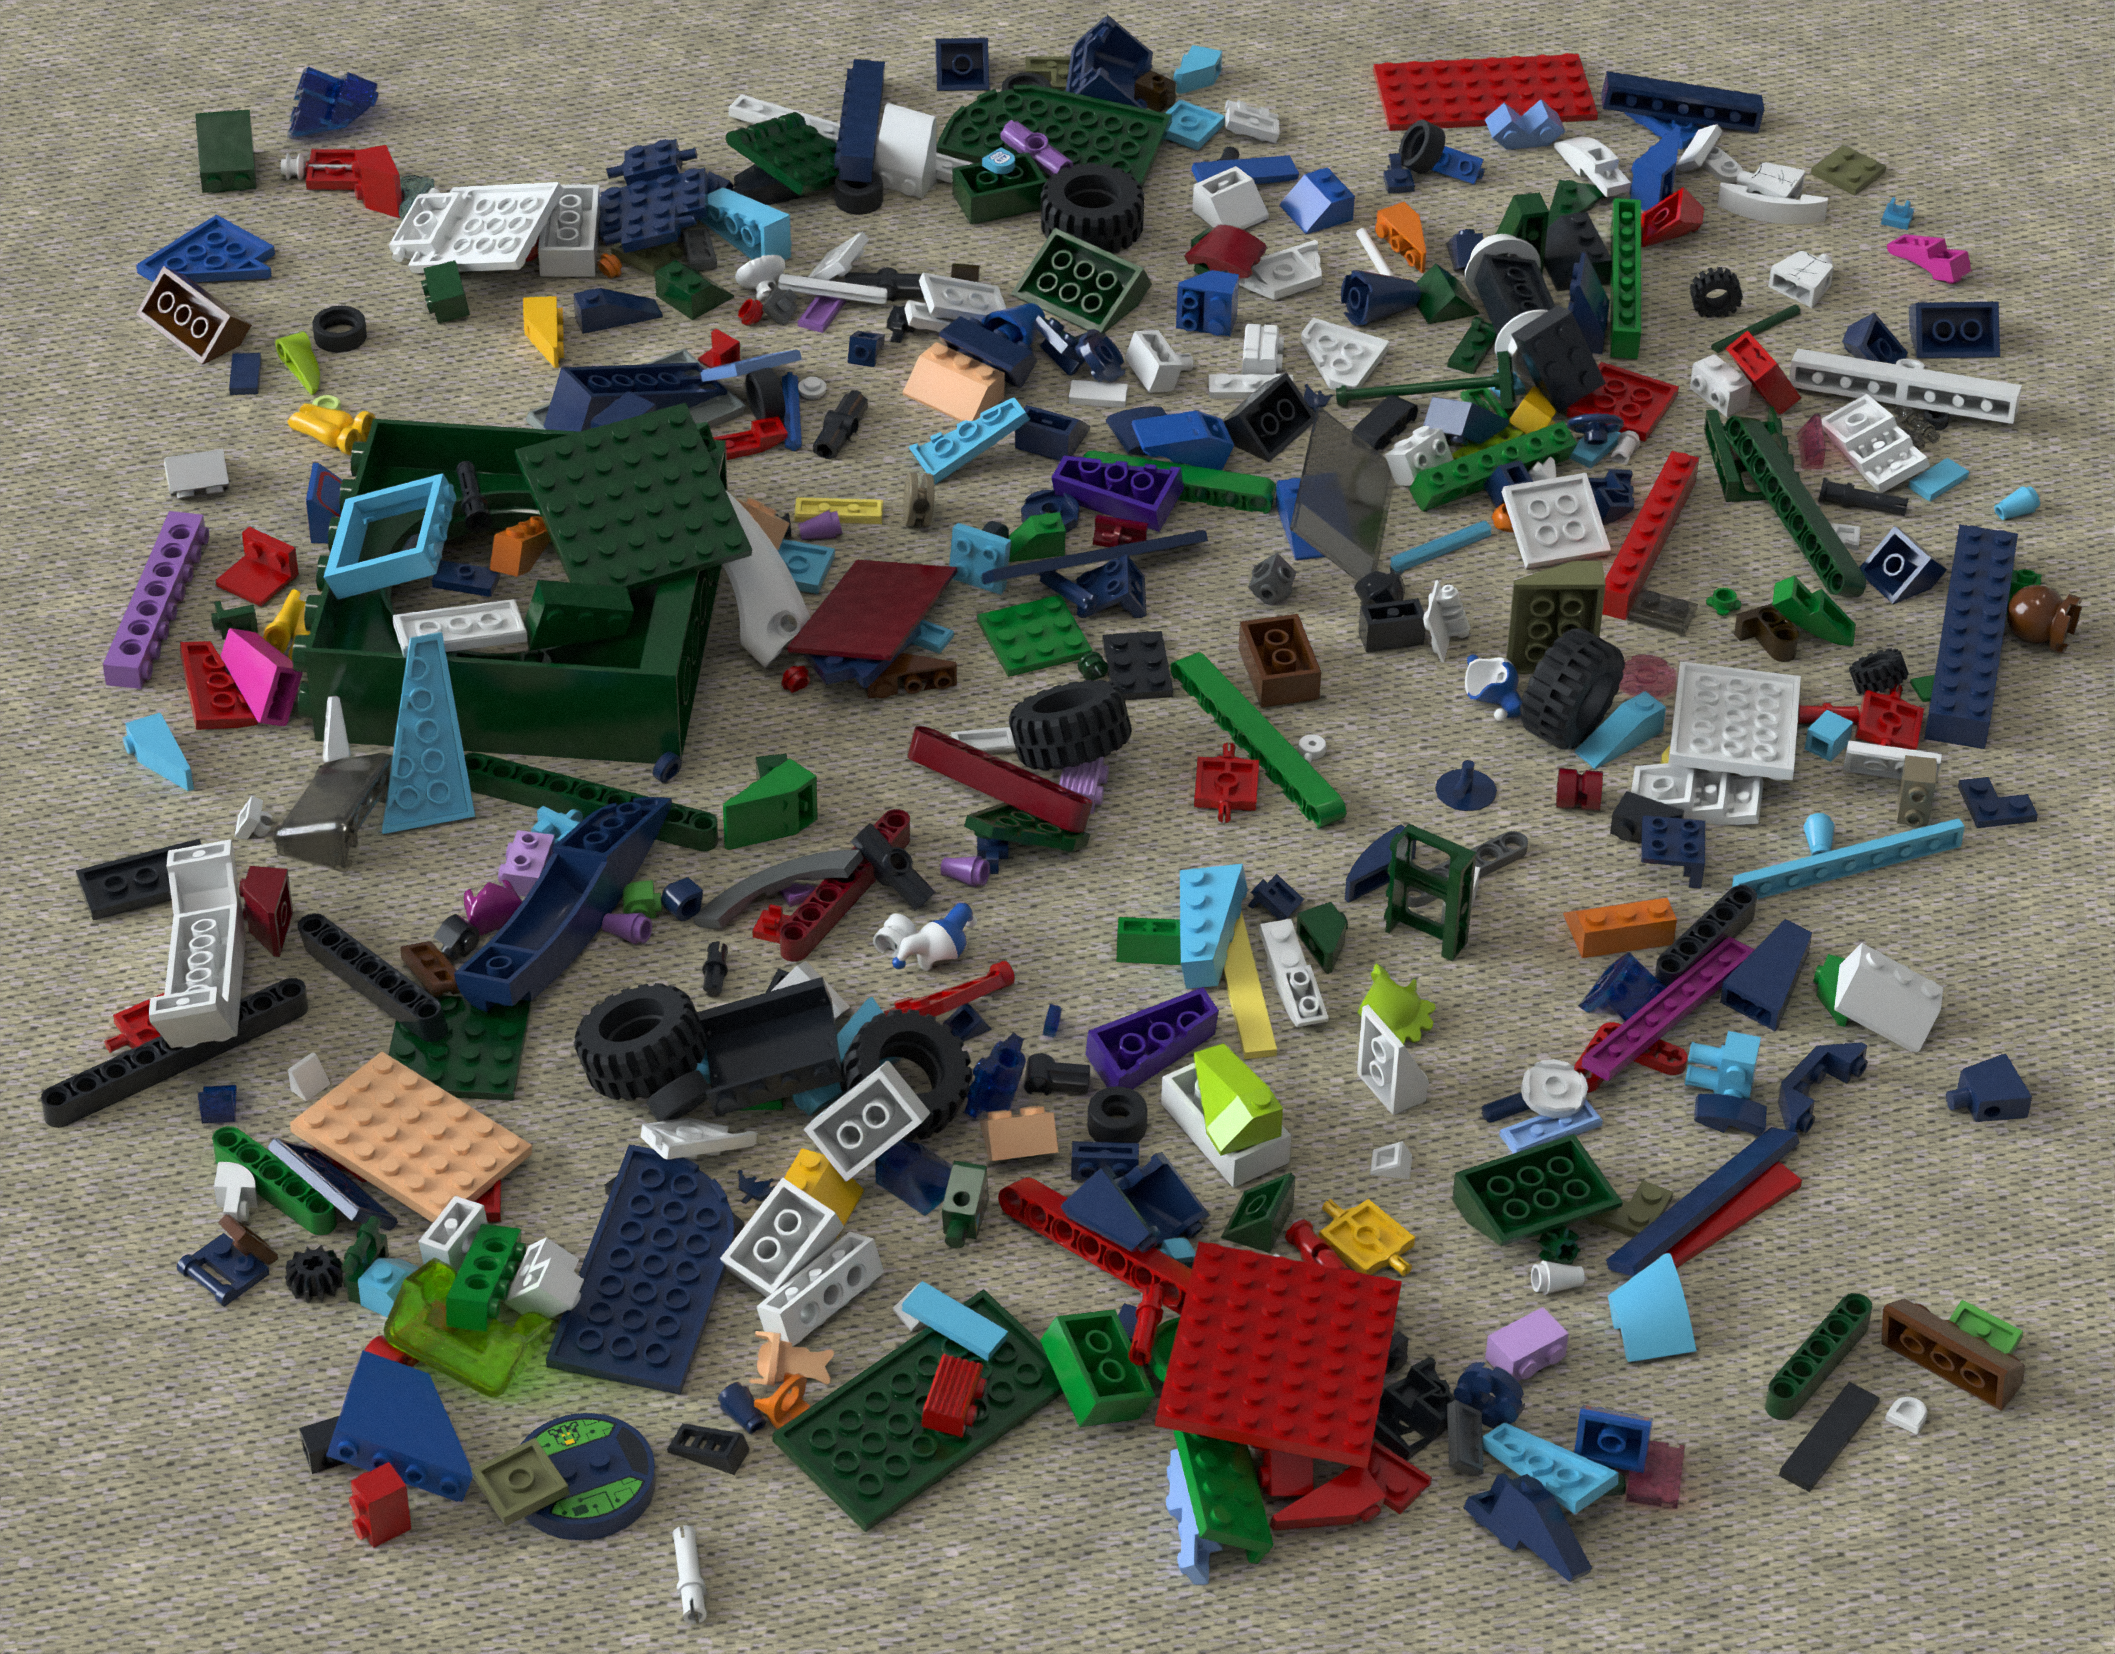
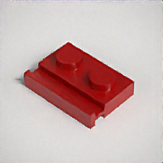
(1396, 1478)

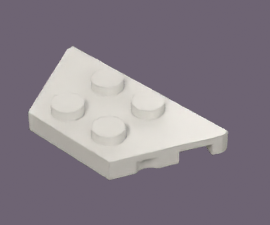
(1286, 272)
(693, 1137)

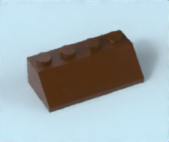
(192, 317)
(1951, 1353)

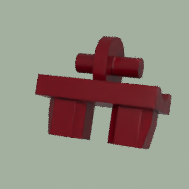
(1117, 531)

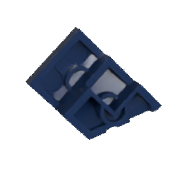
(1613, 494)

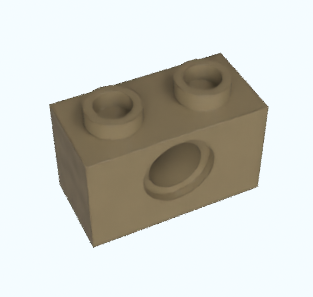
(1916, 791)

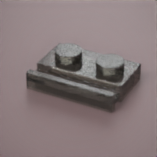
(1662, 612)

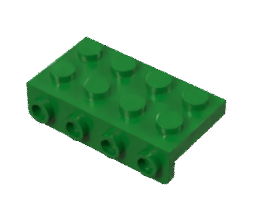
(1225, 1493)

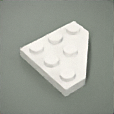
(1342, 353)

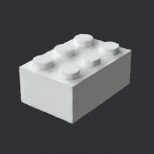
(867, 1121)
(781, 1239)

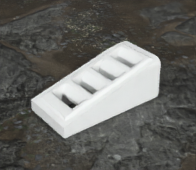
(335, 734)

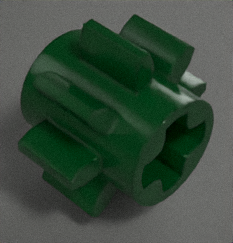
(1559, 1246)

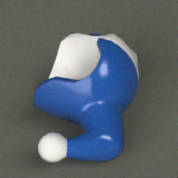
(1494, 683)
(938, 939)

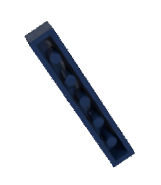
(1682, 102)

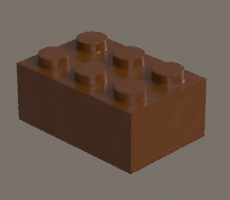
(1279, 660)

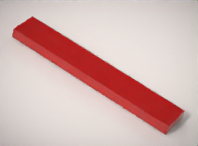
(1751, 1201)

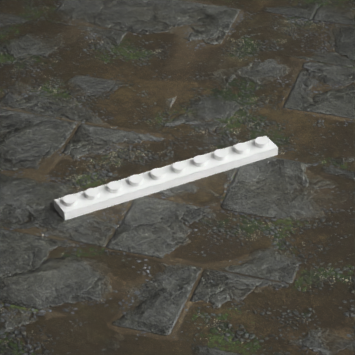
(756, 111)

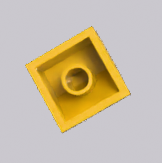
(820, 1180)

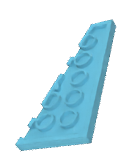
(428, 757)

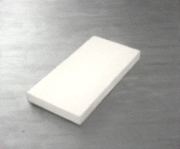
(464, 625)

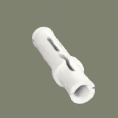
(690, 1585)

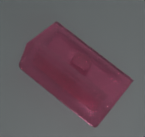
(1812, 443)

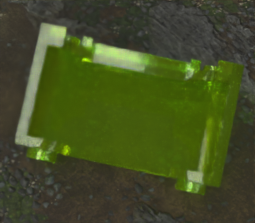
(475, 1358)

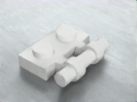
(1252, 121)

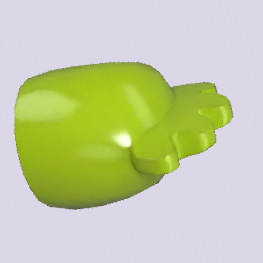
(1398, 1006)

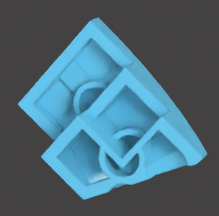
(1653, 1313)

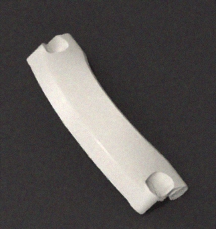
(764, 594)

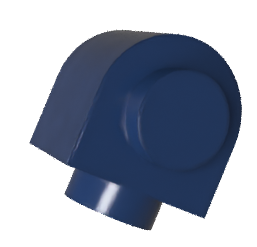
(682, 899)

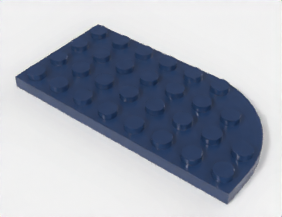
(648, 1275)

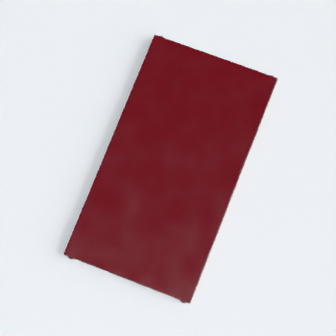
(872, 610)

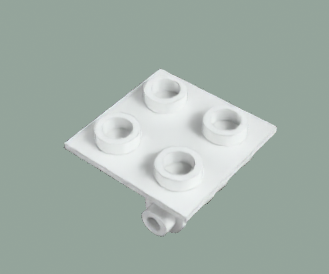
(1445, 618)

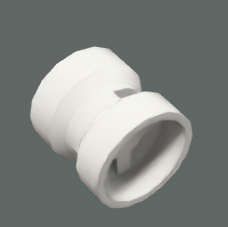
(894, 931)

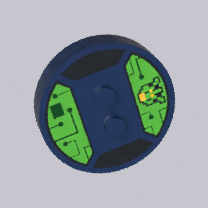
(606, 1473)

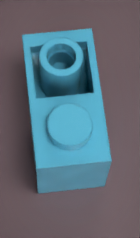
(1198, 69)

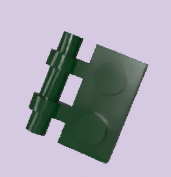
(362, 1255)

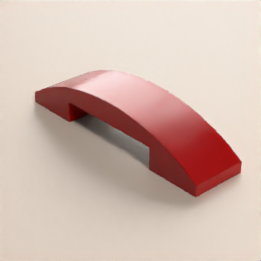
(762, 436)

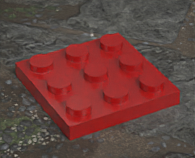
(1632, 396)

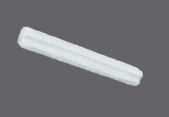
(833, 289)

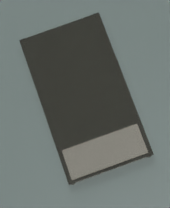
(1343, 497)

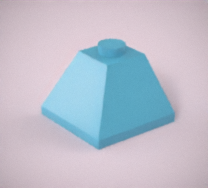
(382, 1283)

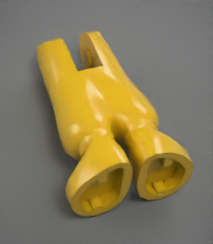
(332, 426)
(287, 624)

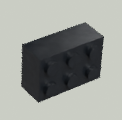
(1558, 358)

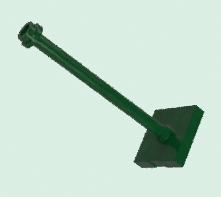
(1502, 381)

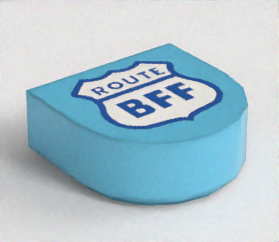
(999, 161)

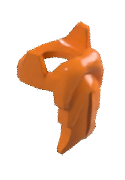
(784, 1407)

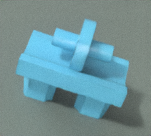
(556, 823)

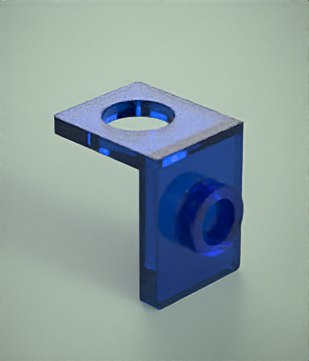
(218, 1104)

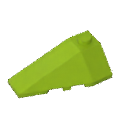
(1235, 1101)

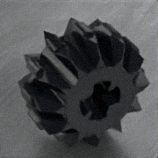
(314, 1273)

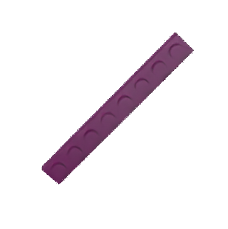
(1665, 1010)

